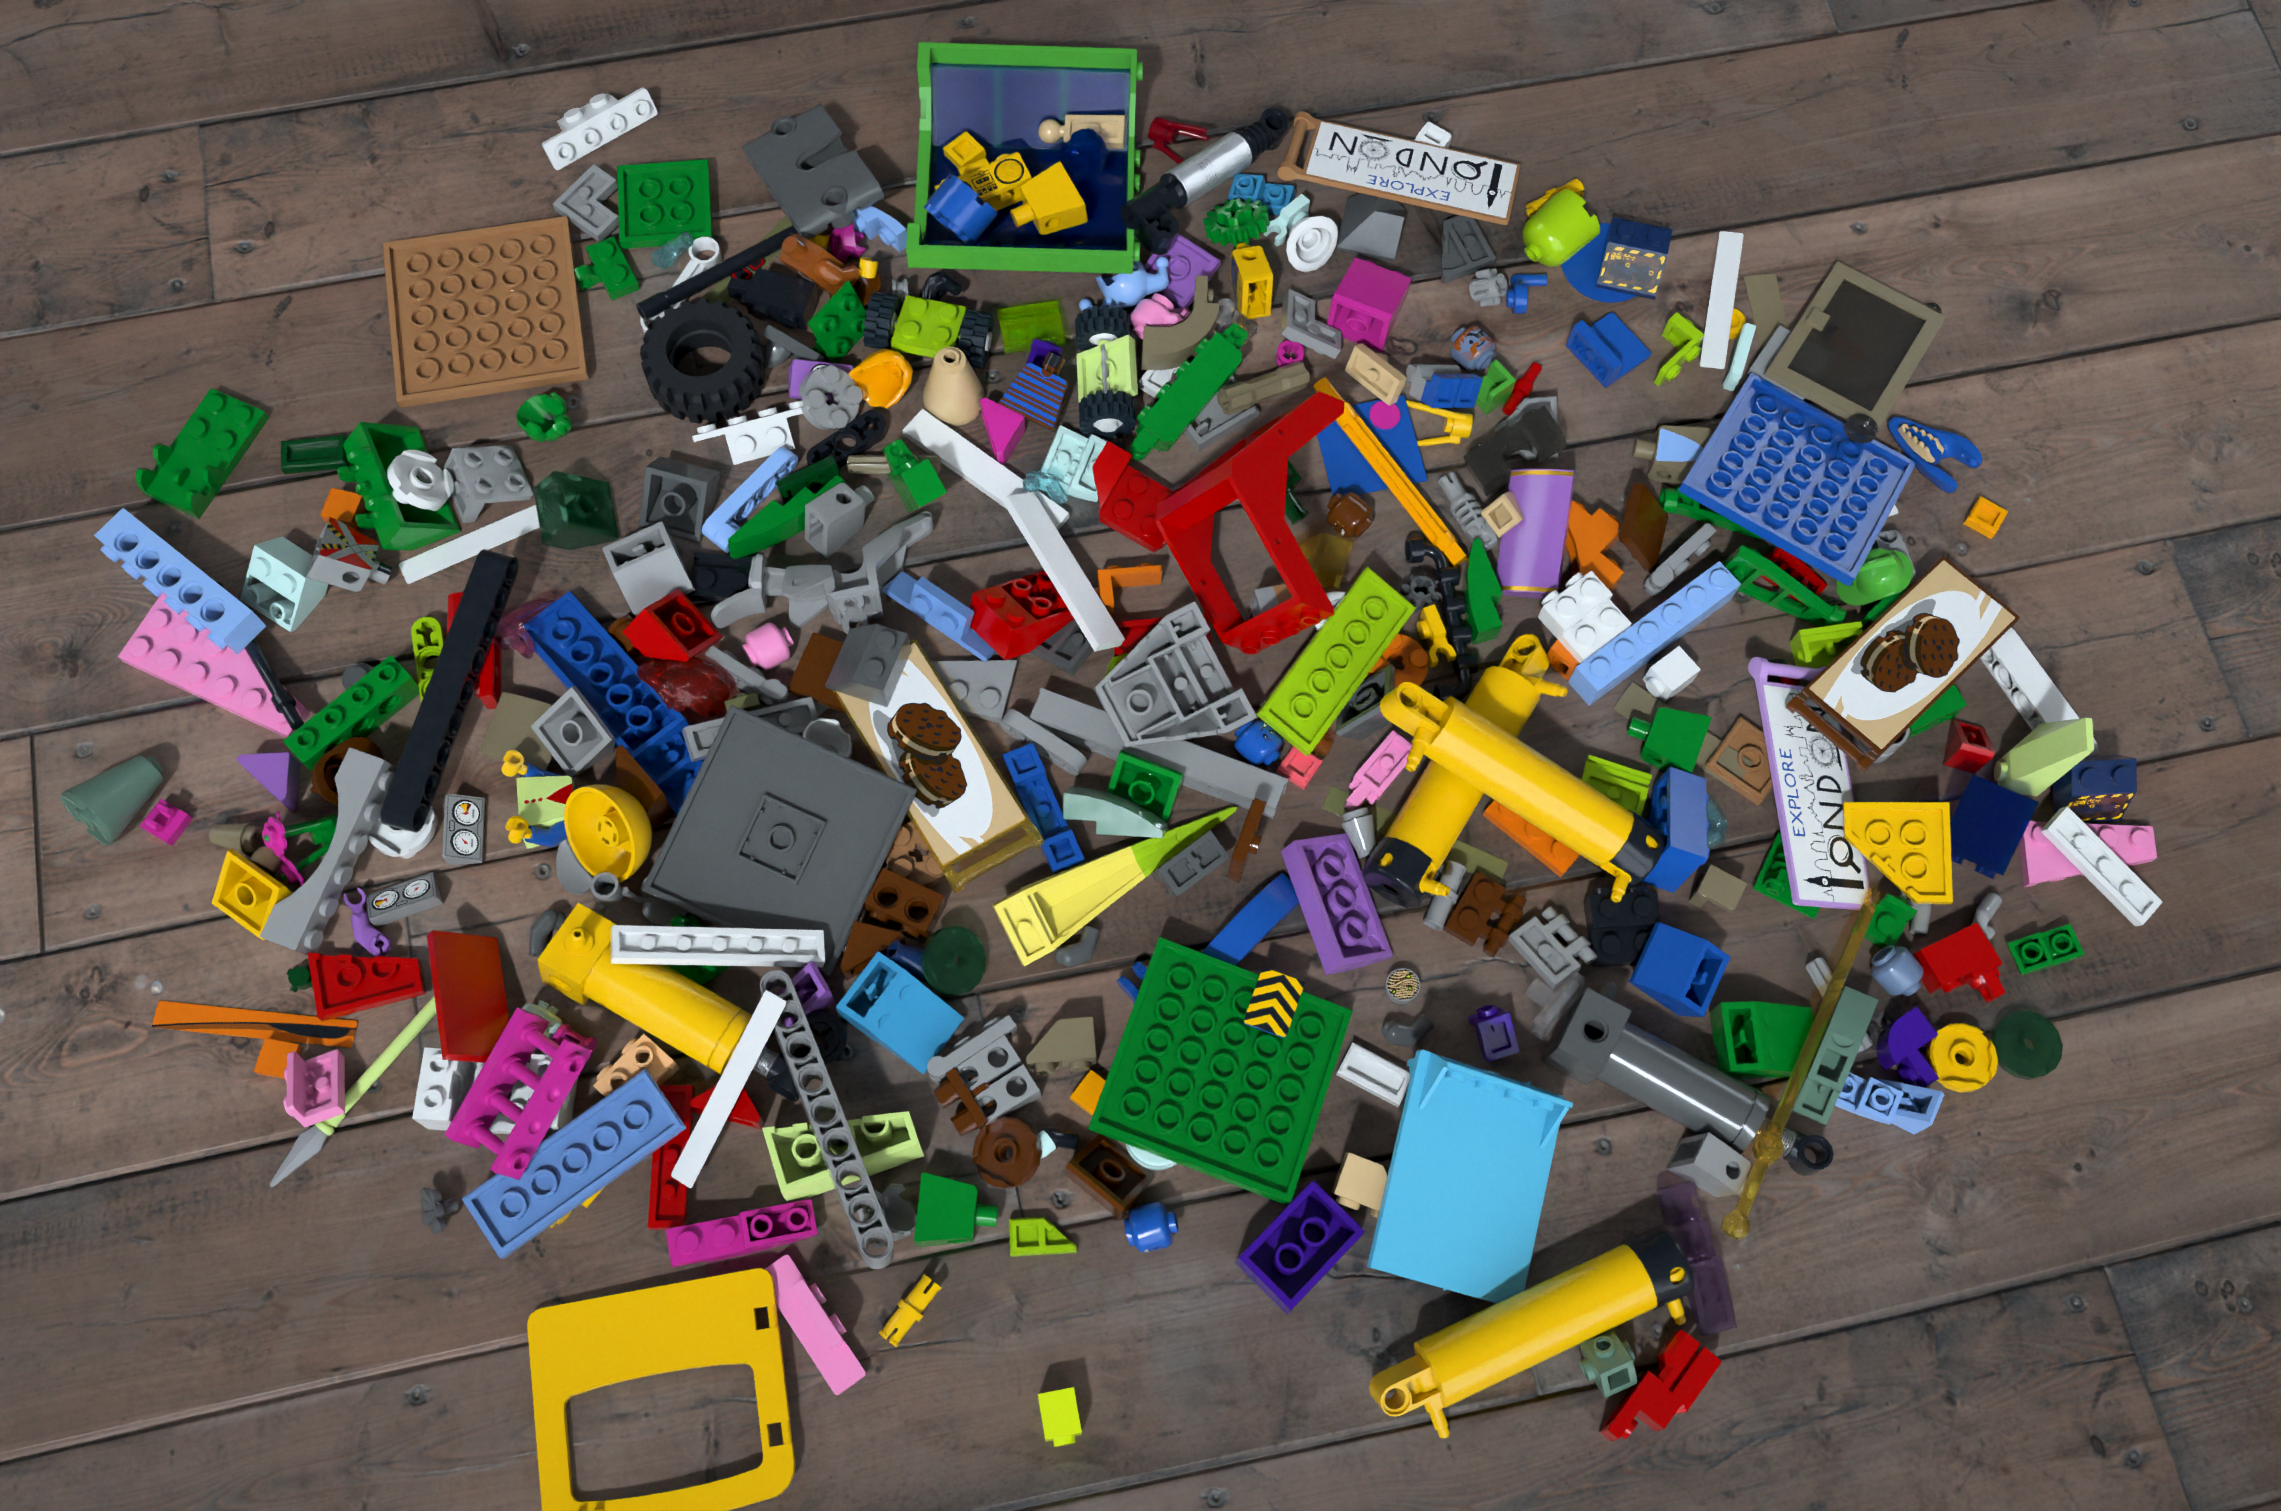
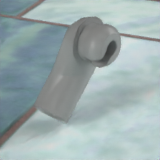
(1985, 912)
(1921, 920)

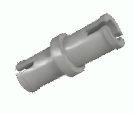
(1441, 905)

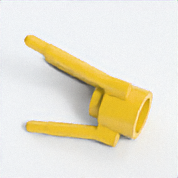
(1455, 423)

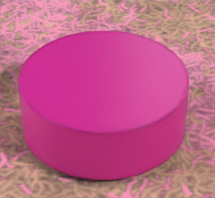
(1384, 416)

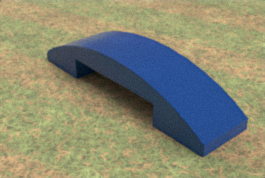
(1042, 807)
(1254, 921)

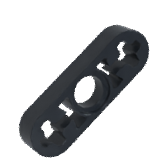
(859, 424)

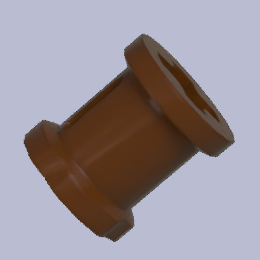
(616, 632)

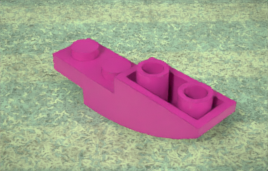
(741, 1234)

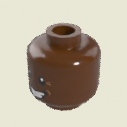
(1349, 514)

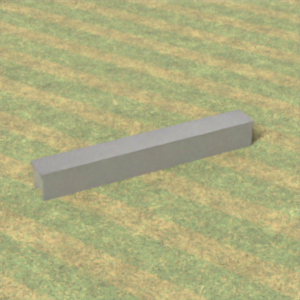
(1201, 767)

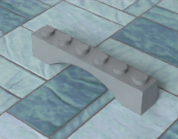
(303, 915)

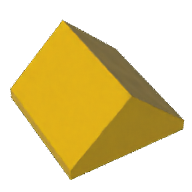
(247, 892)

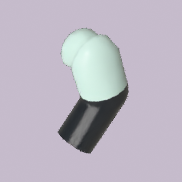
(1053, 1138)

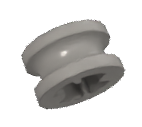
(900, 288)

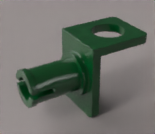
(1293, 507)

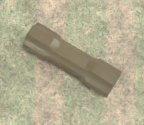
(1243, 395)

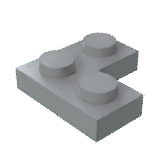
(583, 203)
(1301, 327)

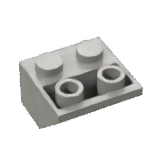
(647, 567)

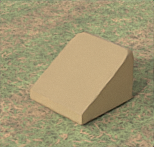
(1503, 514)

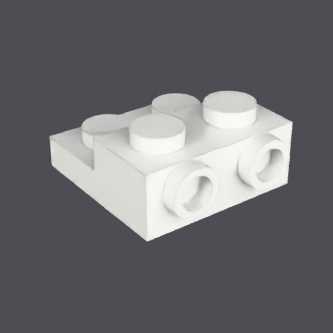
(1583, 616)

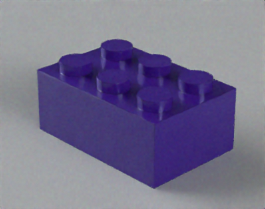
(1299, 1247)

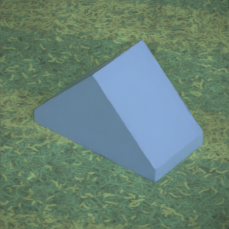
(1916, 1107)

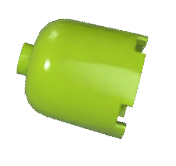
(1559, 229)

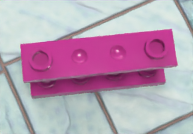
(496, 1081)

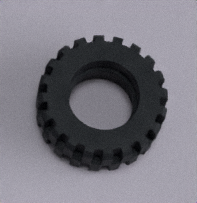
(697, 327)

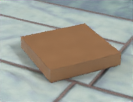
(1751, 744)

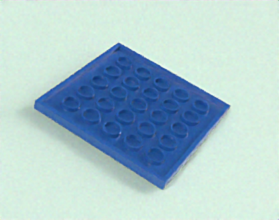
(1798, 479)

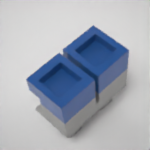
(1443, 385)

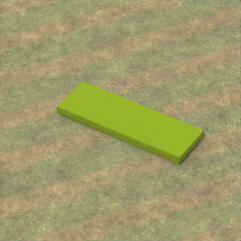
(1336, 661)

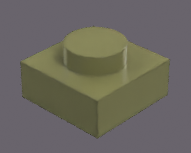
(744, 701)

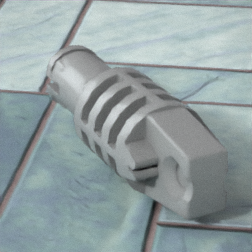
(1467, 512)

